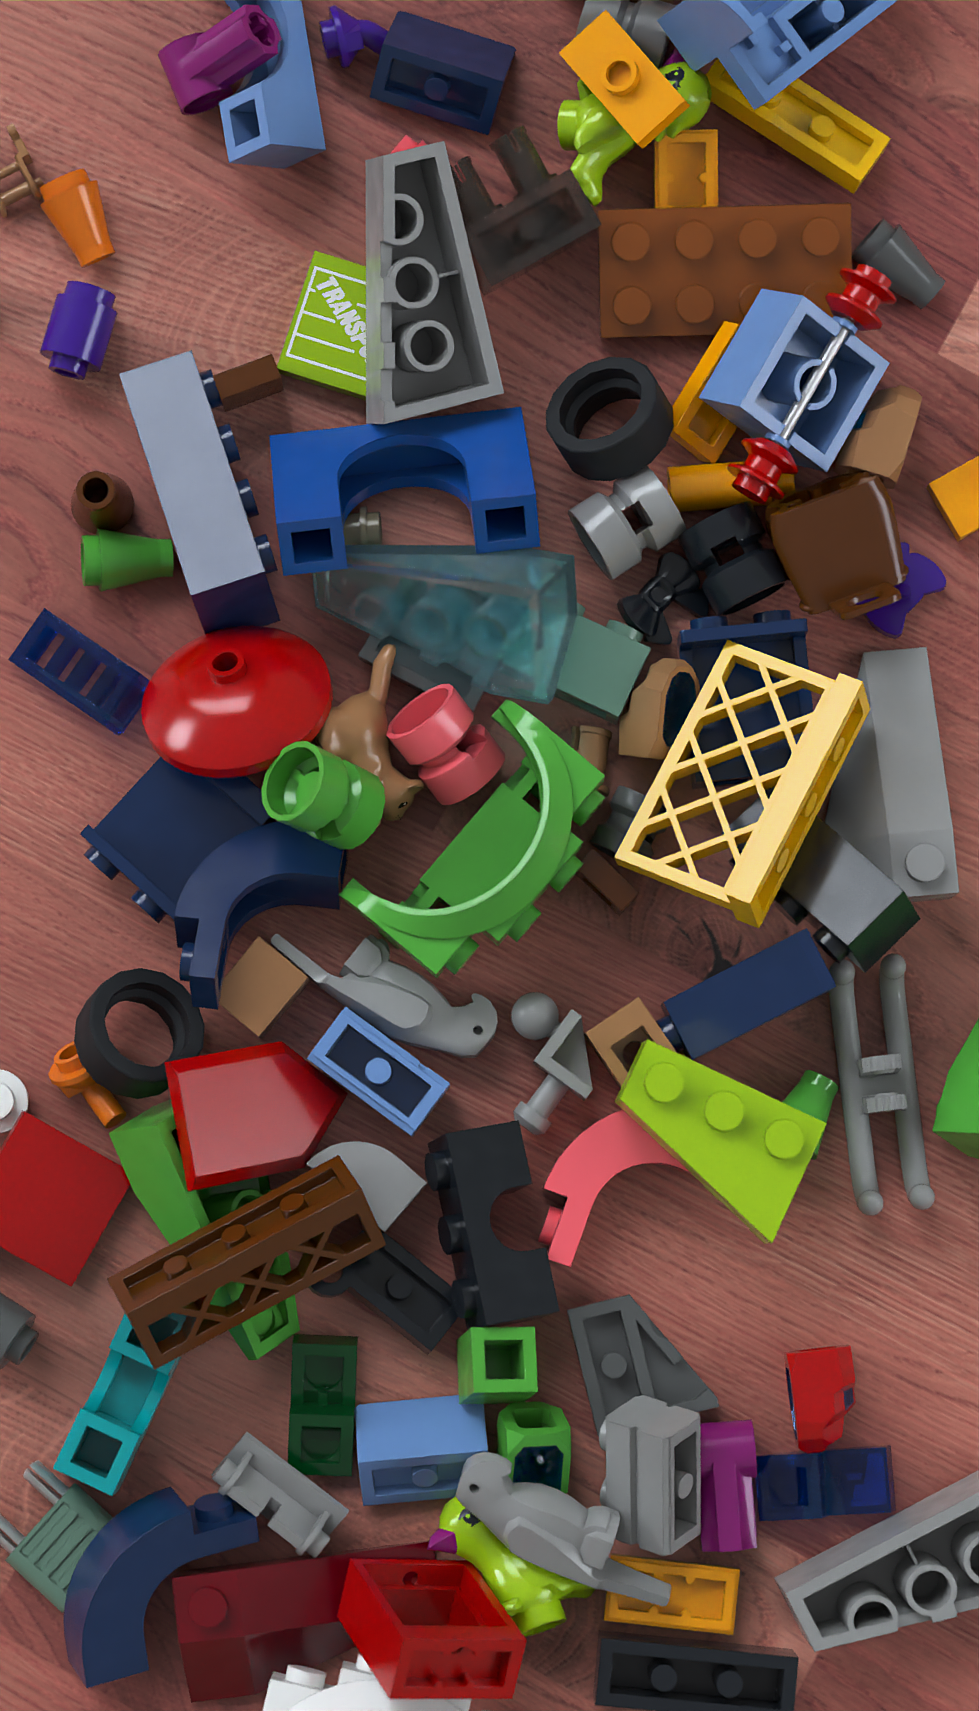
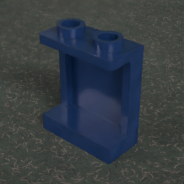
(773, 635)

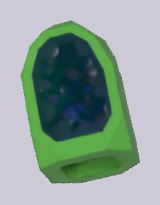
(536, 1442)

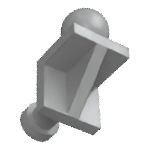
(561, 1058)

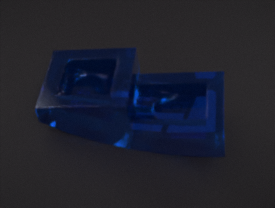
(825, 1483)

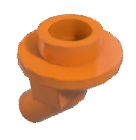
(73, 1078)

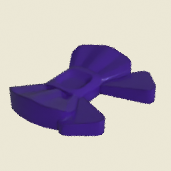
(922, 579)

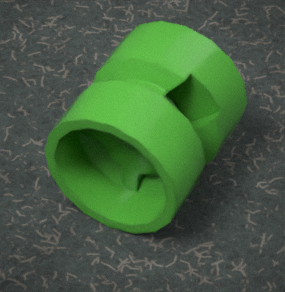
(323, 795)

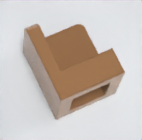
(261, 987)

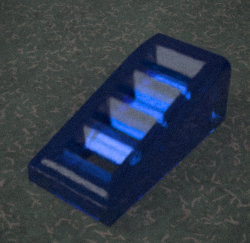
(129, 683)

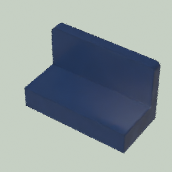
(442, 72)

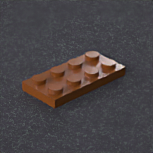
(706, 264)

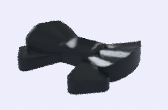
(672, 582)

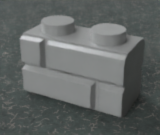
(653, 1473)

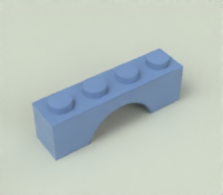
(276, 109)

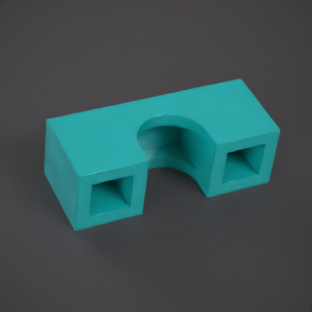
(118, 1409)

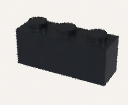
(840, 894)
(692, 1674)

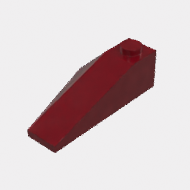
(266, 1615)

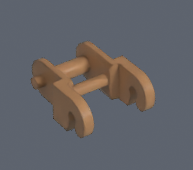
(22, 160)

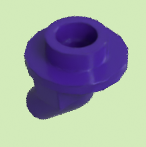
(346, 35)

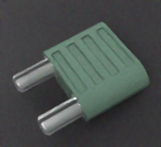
(58, 1540)

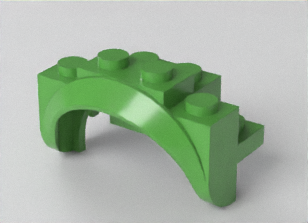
(499, 857)

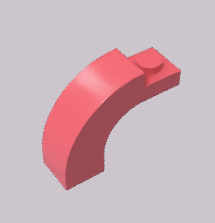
(584, 1170)

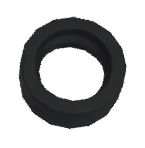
(629, 446)
(103, 1059)

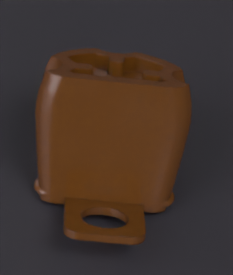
(839, 544)

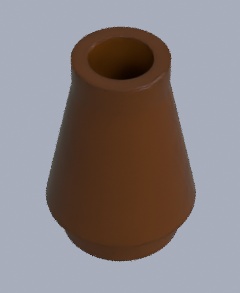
(108, 514)

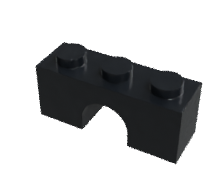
(492, 1281)

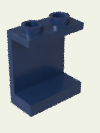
(169, 828)

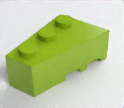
(723, 1132)

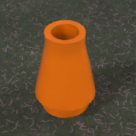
(78, 215)

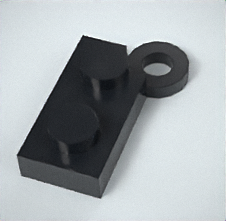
(399, 1292)

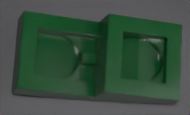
(322, 1404)

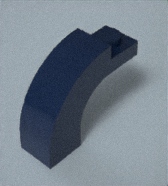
(238, 881)
(126, 1566)

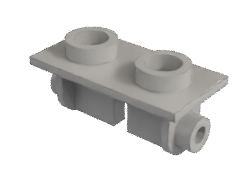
(279, 1492)

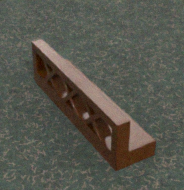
(242, 1251)

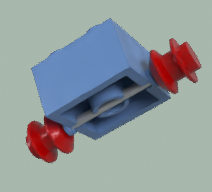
(798, 379)

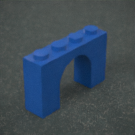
(332, 470)

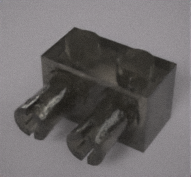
(534, 227)

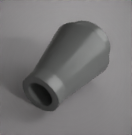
(898, 258)

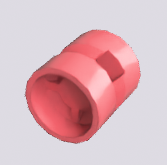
(451, 752)

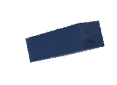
(746, 996)

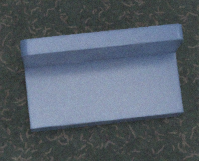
(416, 1447)

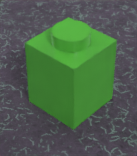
(497, 1365)

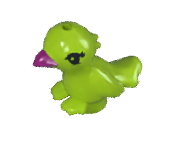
(602, 141)
(524, 1589)

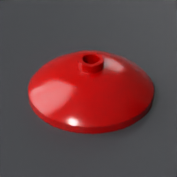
(236, 700)

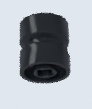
(743, 579)

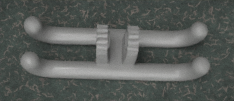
(879, 1085)

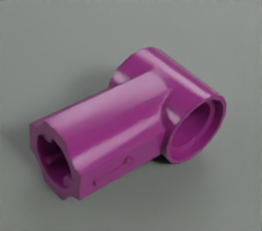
(209, 62)
(726, 1486)

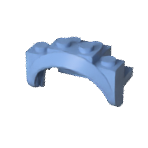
(765, 41)

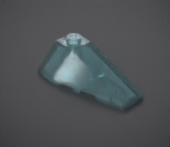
(482, 613)

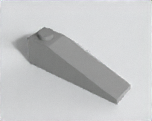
(893, 782)

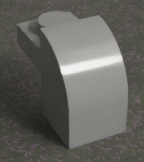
(382, 1176)

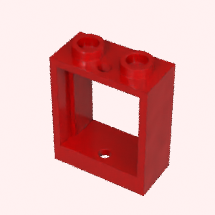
(462, 1638)

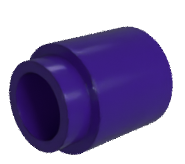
(79, 330)

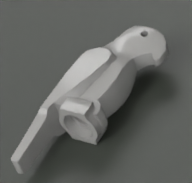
(400, 1000)
(552, 1529)

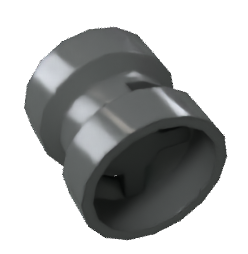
(624, 808)

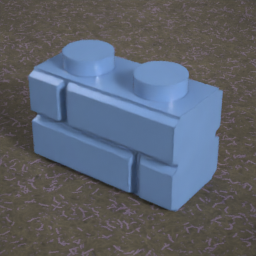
(378, 1071)

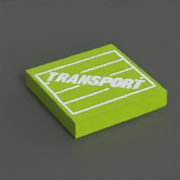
(329, 328)

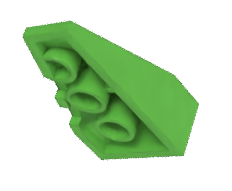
(156, 1173)

